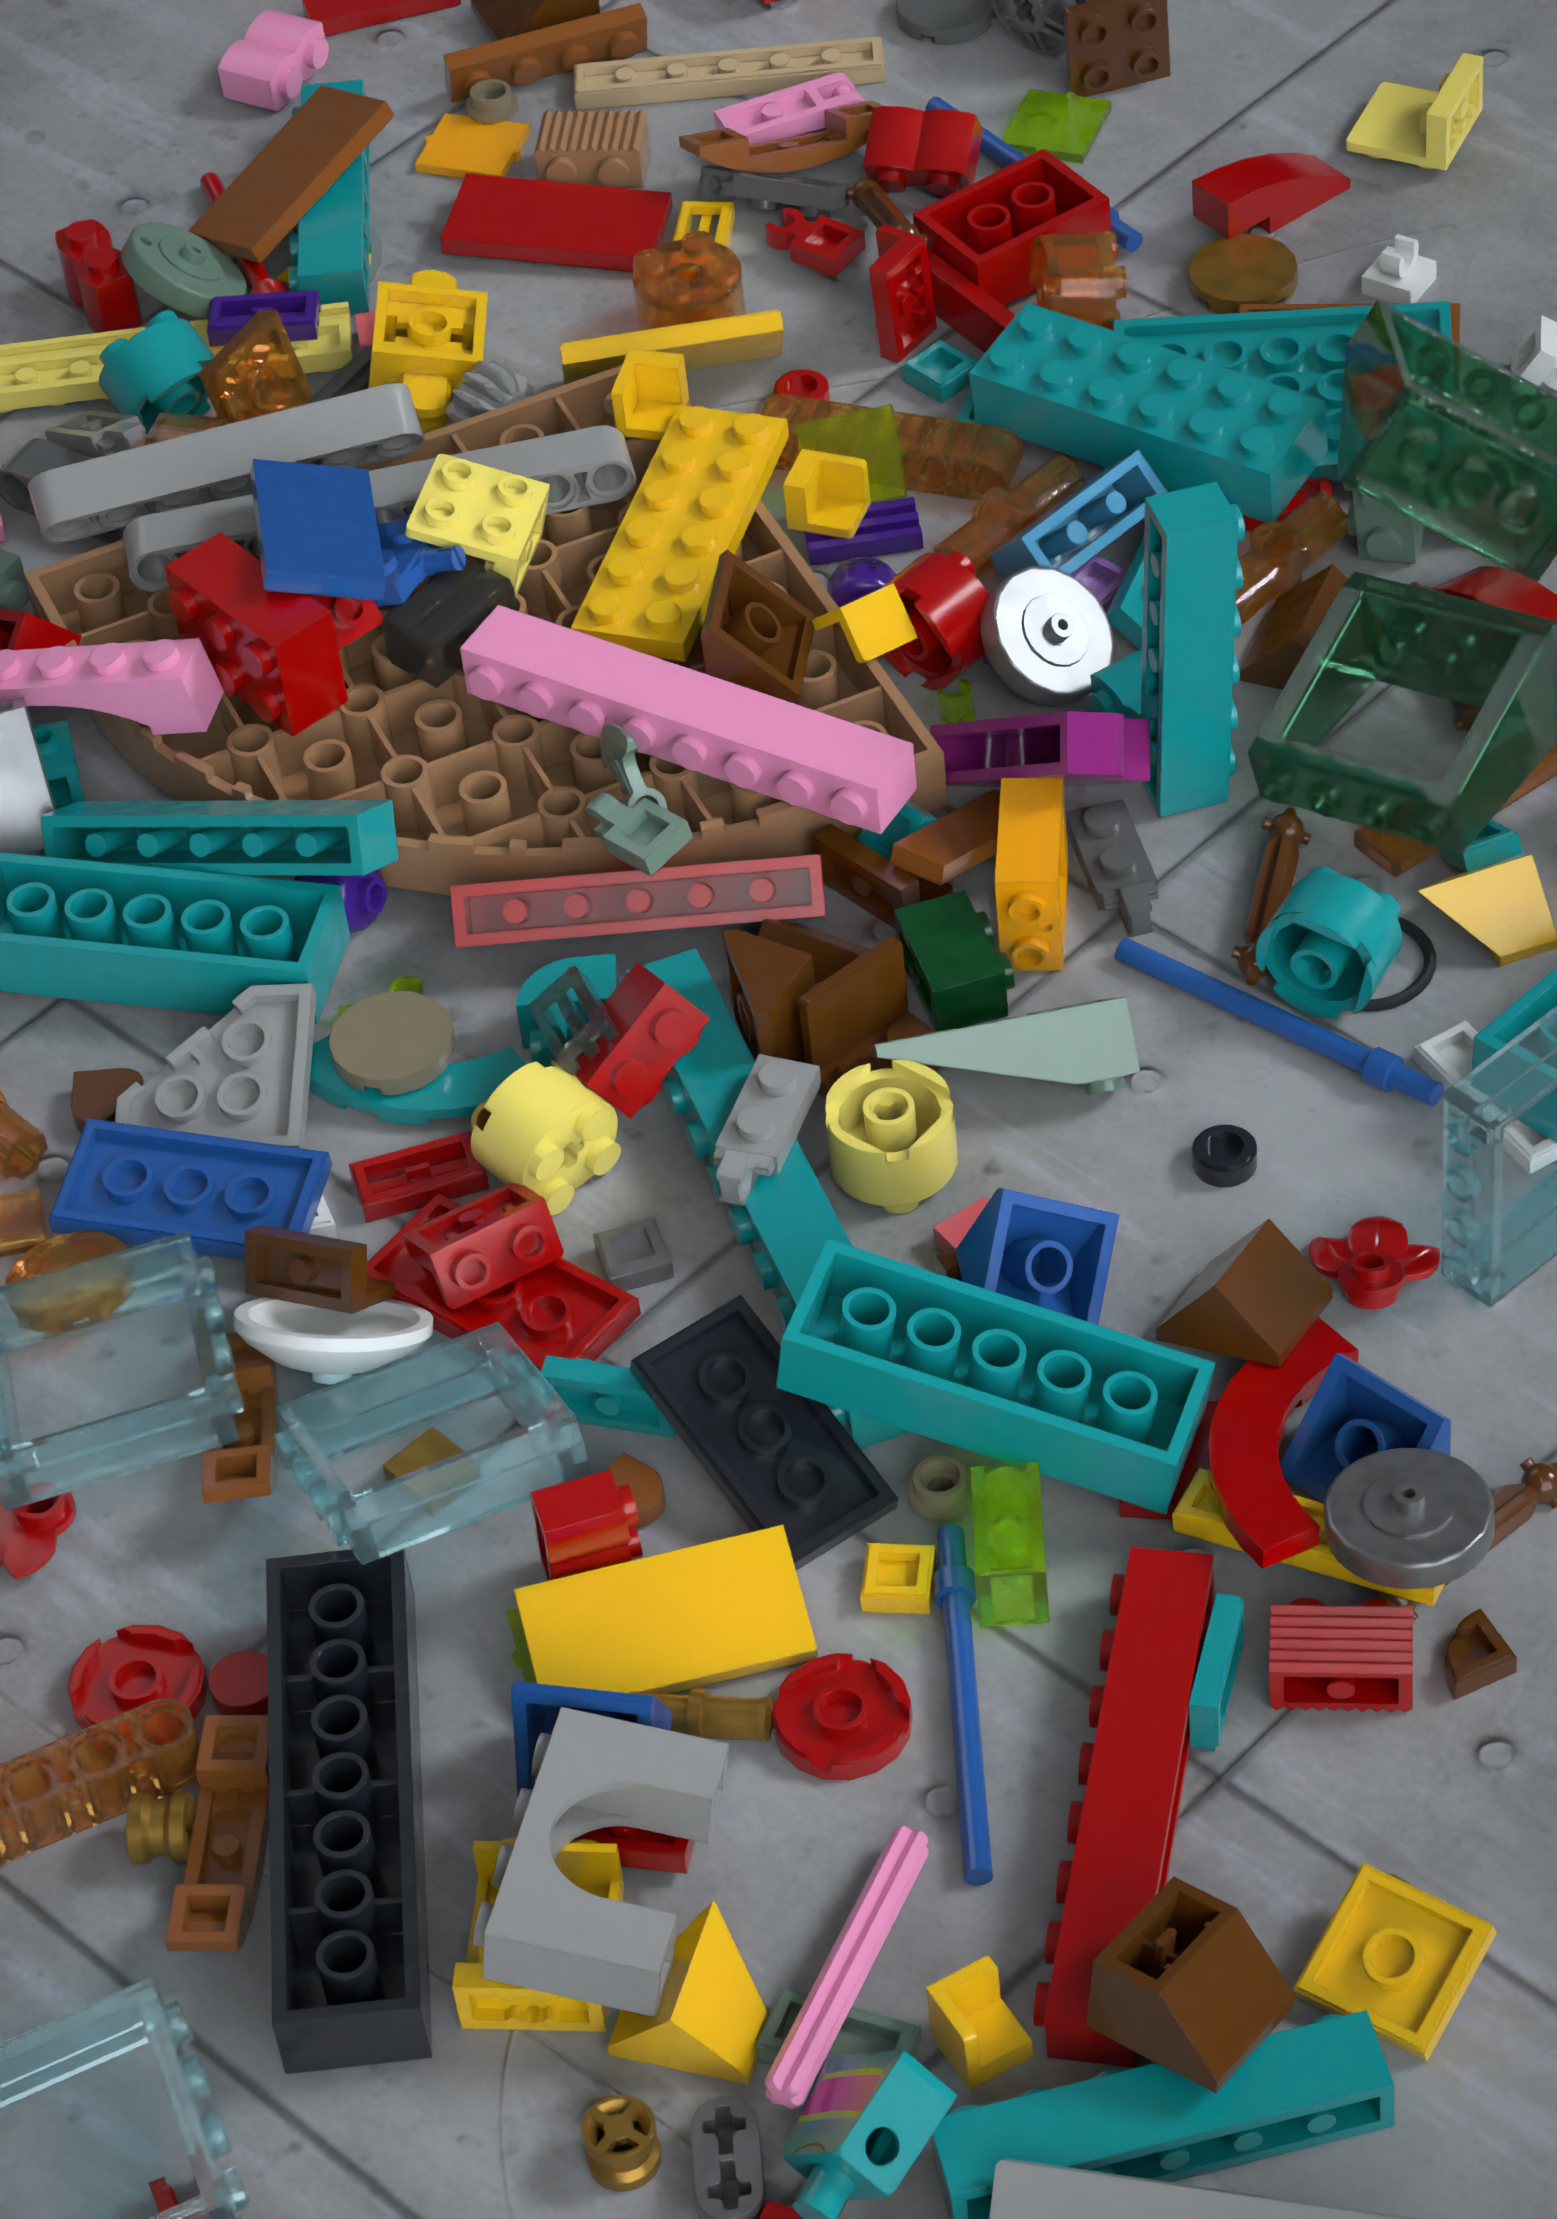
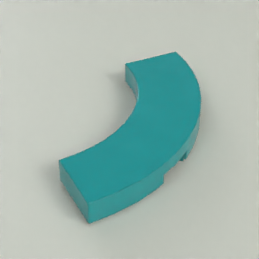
(451, 1095)

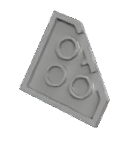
(238, 1077)

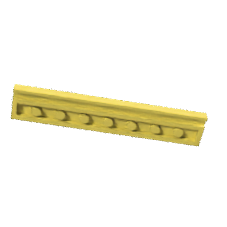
(70, 367)

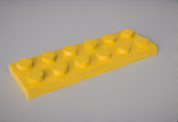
(681, 520)

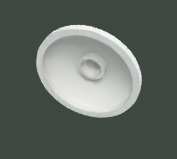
(331, 1341)

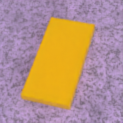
(701, 342)
(671, 1618)

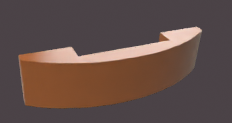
(845, 132)
(251, 1464)
(227, 1837)

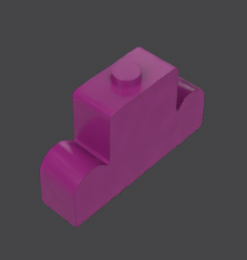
(1065, 744)

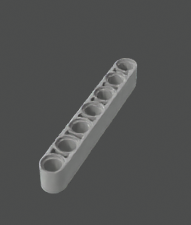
(218, 462)

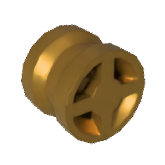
(159, 1827)
(616, 2124)

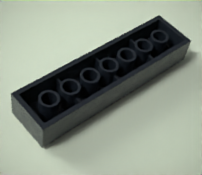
(345, 1813)

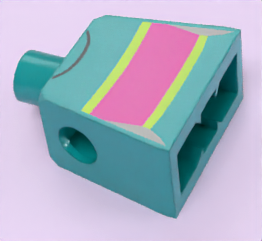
(862, 2129)

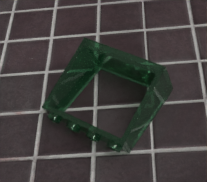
(1450, 441)
(1429, 646)

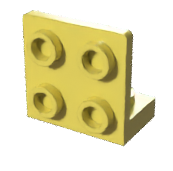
(1421, 123)
(482, 511)

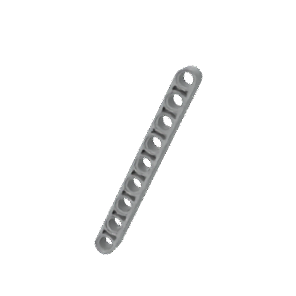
(580, 466)

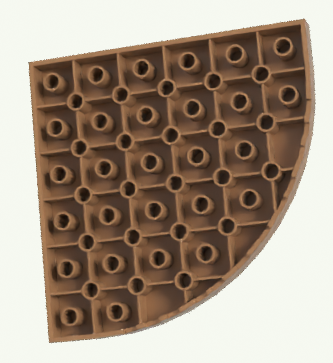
(471, 780)

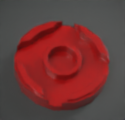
(134, 1670)
(842, 1717)

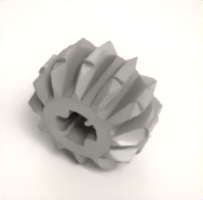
(487, 389)

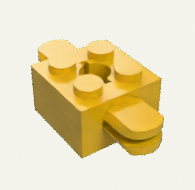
(427, 340)

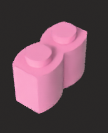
(273, 60)

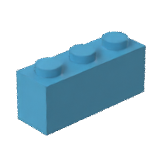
(1083, 520)

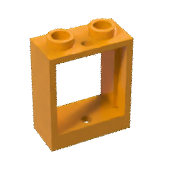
(1032, 873)

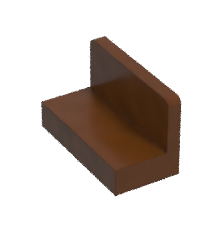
(869, 877)
(311, 1270)

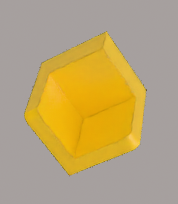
(648, 393)
(826, 494)
(872, 623)
(975, 2024)

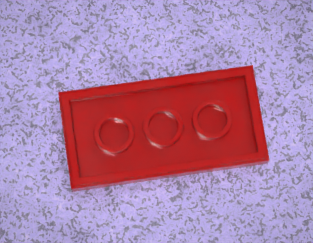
(554, 222)
(546, 1312)

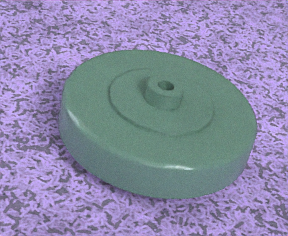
(180, 268)

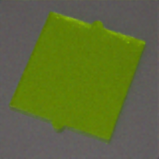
(1057, 122)
(863, 435)

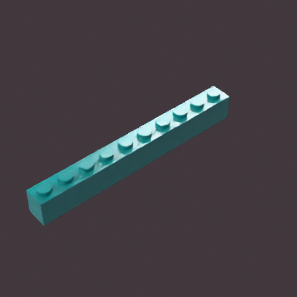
(785, 1212)

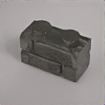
(440, 618)

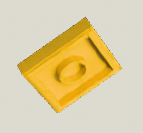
(1397, 1958)

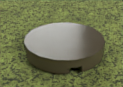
(392, 1042)

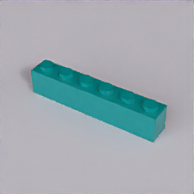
(334, 236)
(1190, 645)
(228, 835)
(1157, 2125)

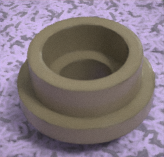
(491, 101)
(936, 1475)

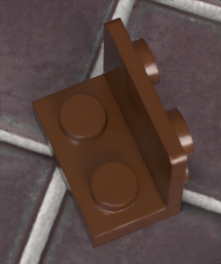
(1115, 44)
(856, 1009)

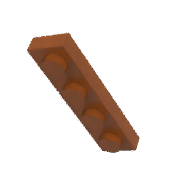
(548, 50)

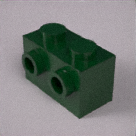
(954, 961)

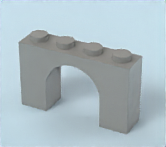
(590, 1778)

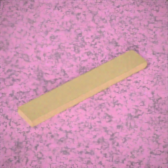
(724, 72)

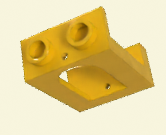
(500, 2005)

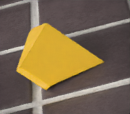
(1499, 907)
(706, 2013)

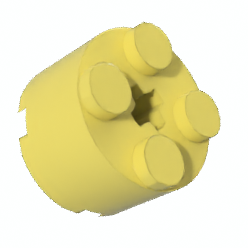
(547, 1133)
(891, 1134)

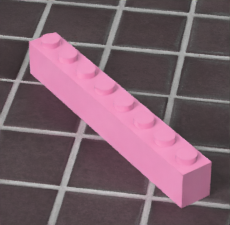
(691, 718)

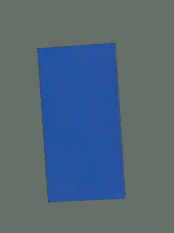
(317, 530)
(169, 1182)

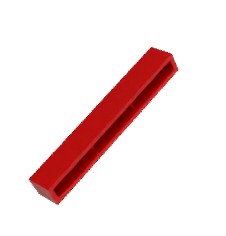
(1131, 1784)

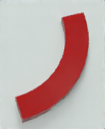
(1246, 1445)

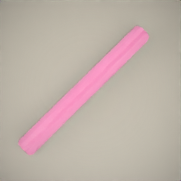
(846, 1968)

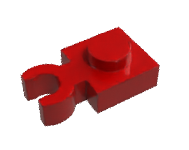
(820, 245)

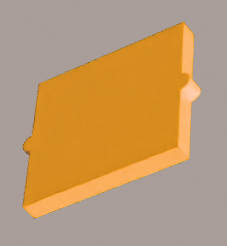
(472, 147)

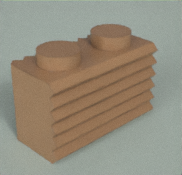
(594, 148)

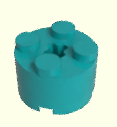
(157, 370)
(1330, 937)

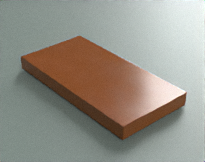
(292, 172)

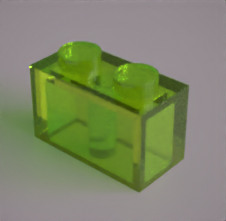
(1009, 1544)

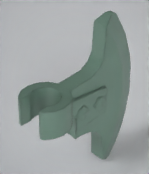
(619, 756)

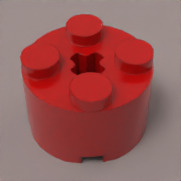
(946, 611)

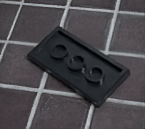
(762, 1446)

